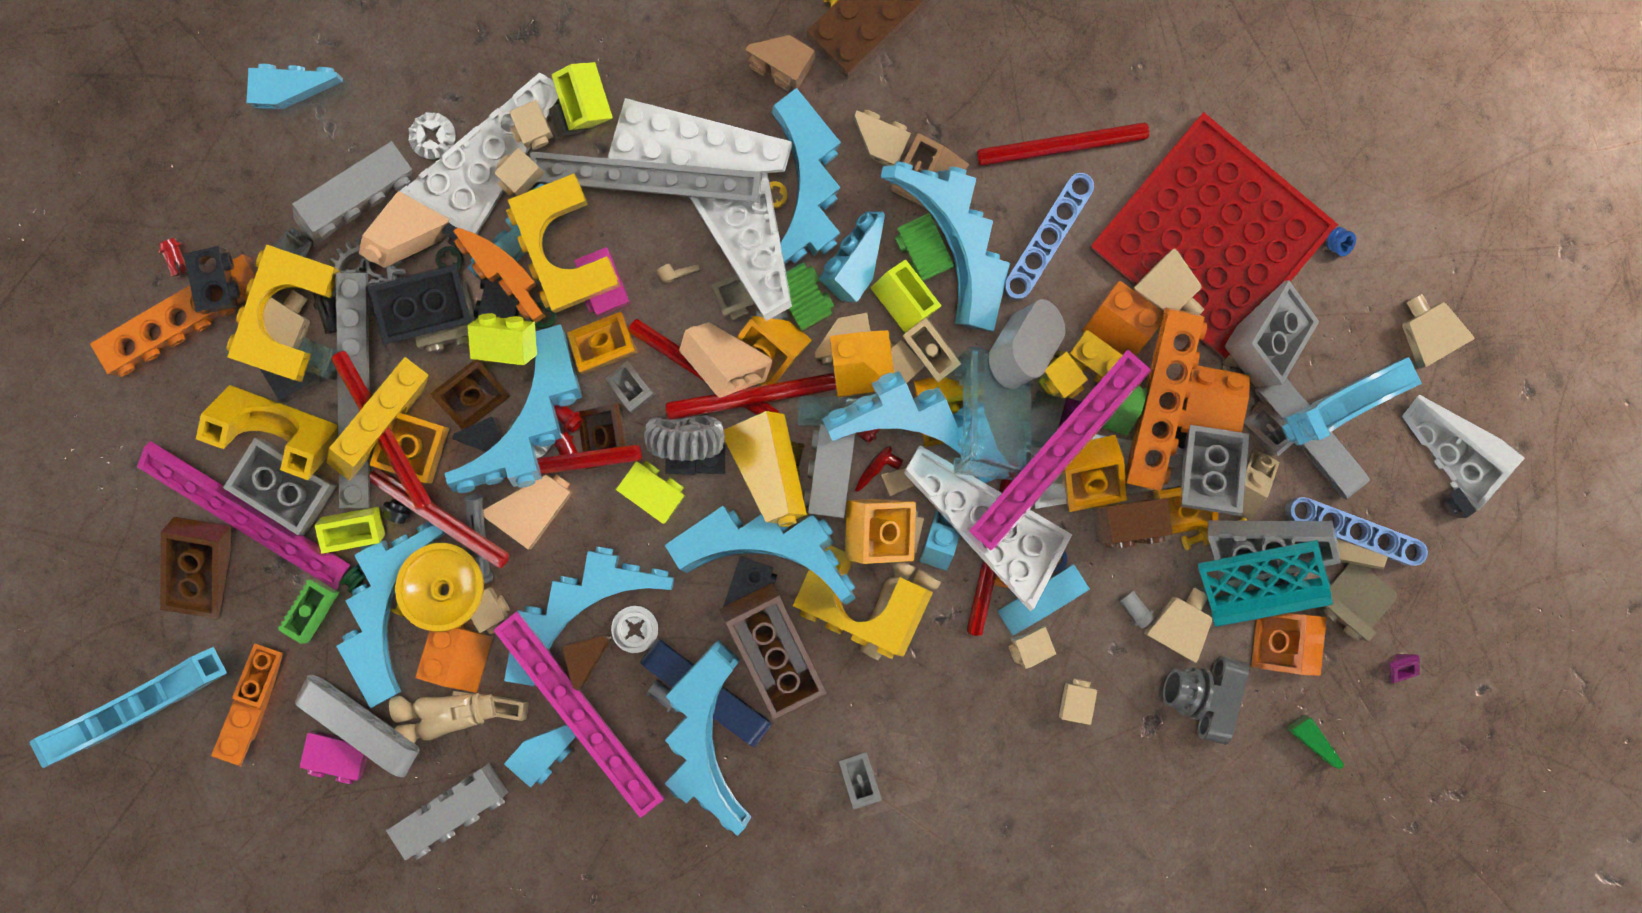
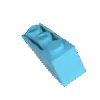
(283, 88)
(854, 264)
(939, 543)
(538, 753)

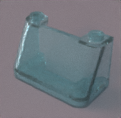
(994, 421)

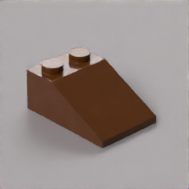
(194, 566)

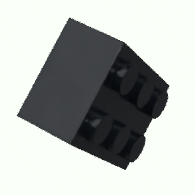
(419, 304)

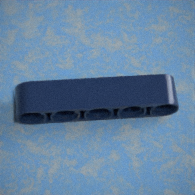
(729, 708)

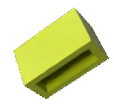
(581, 96)
(905, 296)
(502, 339)
(651, 491)
(350, 530)

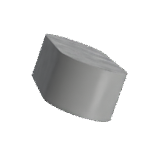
(1027, 344)

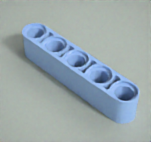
(1058, 227)
(1370, 531)

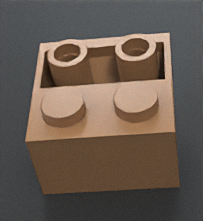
(783, 59)
(929, 156)

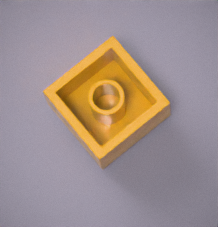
(420, 442)

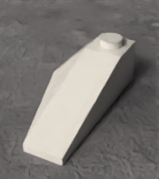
(1466, 452)

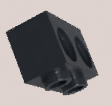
(204, 283)

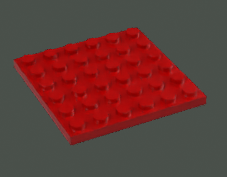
(1227, 219)

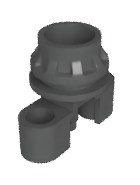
(1209, 696)

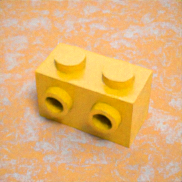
(1094, 355)
(1062, 376)

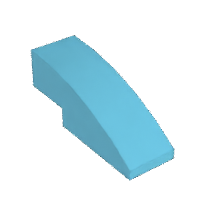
(1059, 591)

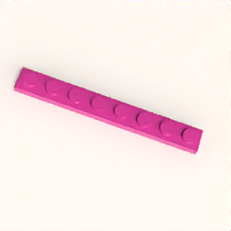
(1060, 450)
(241, 515)
(579, 714)

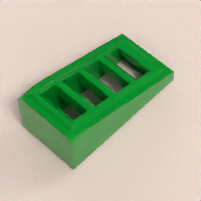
(1310, 734)

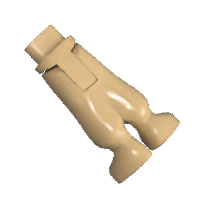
(902, 570)
(440, 714)

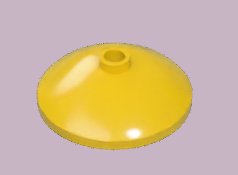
(425, 575)

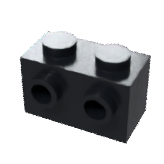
(748, 578)

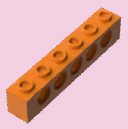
(1173, 323)
(111, 346)

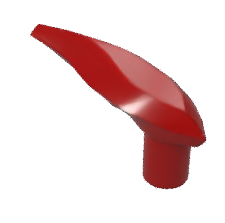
(876, 465)

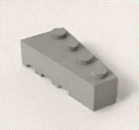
(351, 193)
(1246, 537)
(448, 811)

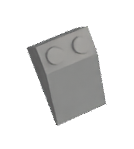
(1273, 336)
(1214, 470)

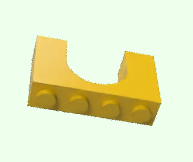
(533, 214)
(276, 272)
(395, 395)
(243, 411)
(889, 631)

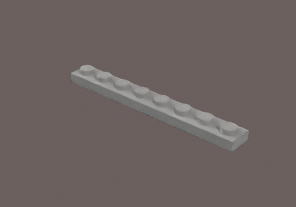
(651, 177)
(353, 339)

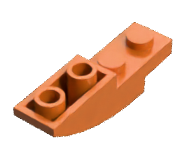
(493, 263)
(248, 705)

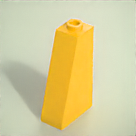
(768, 466)

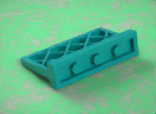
(1270, 599)

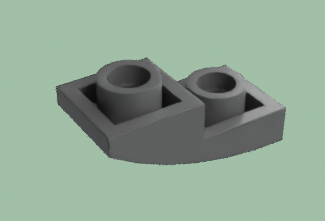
(1045, 417)

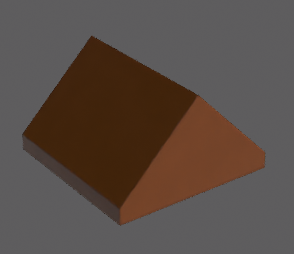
(470, 394)
(603, 429)
(583, 657)

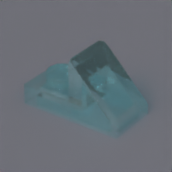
(320, 359)
(815, 408)

